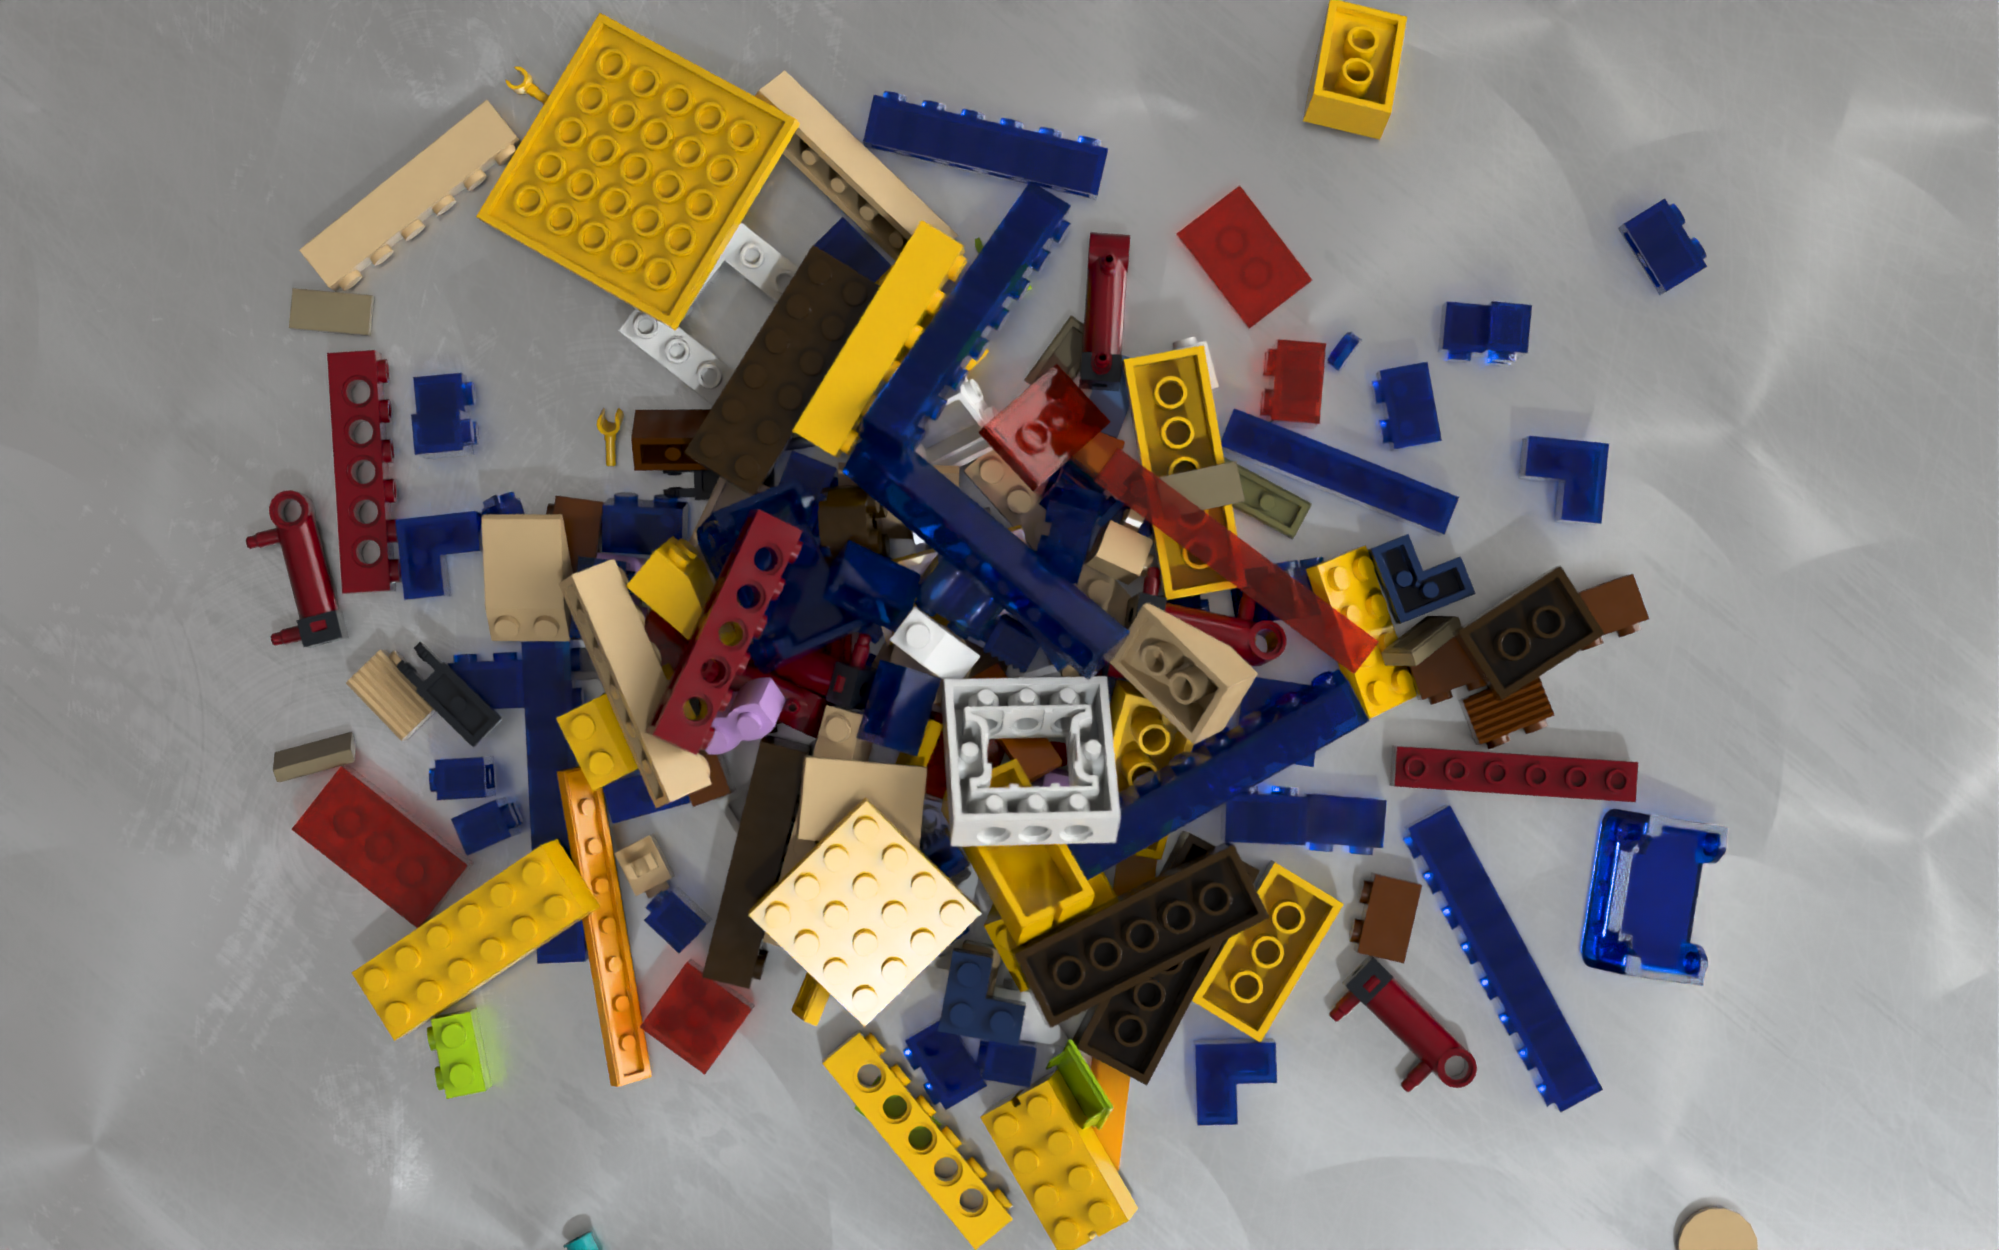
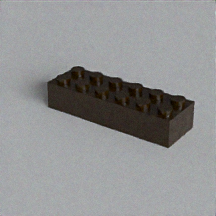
(781, 371)
(756, 861)
(1139, 934)
(1140, 1022)

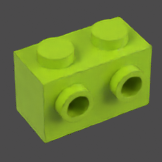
(460, 1053)

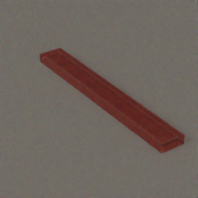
(1235, 560)

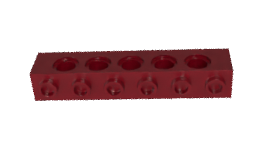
(344, 372)
(704, 643)
(1514, 774)

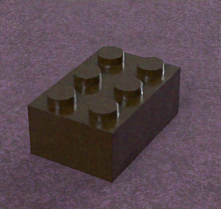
(1528, 633)

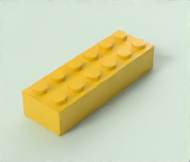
(881, 338)
(1175, 435)
(475, 939)

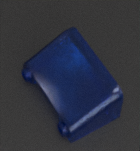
(799, 617)
(1648, 896)

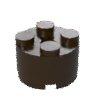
(851, 516)

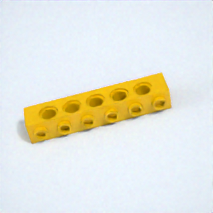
(975, 1224)

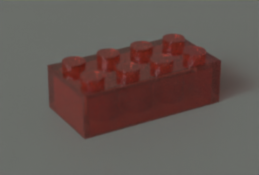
(382, 846)

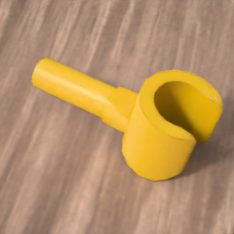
(527, 86)
(609, 430)

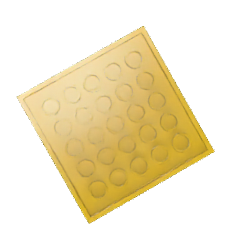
(638, 170)

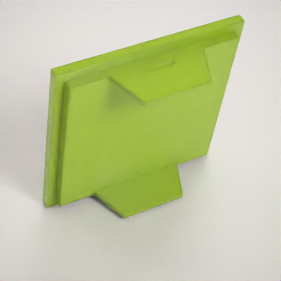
(1083, 1085)

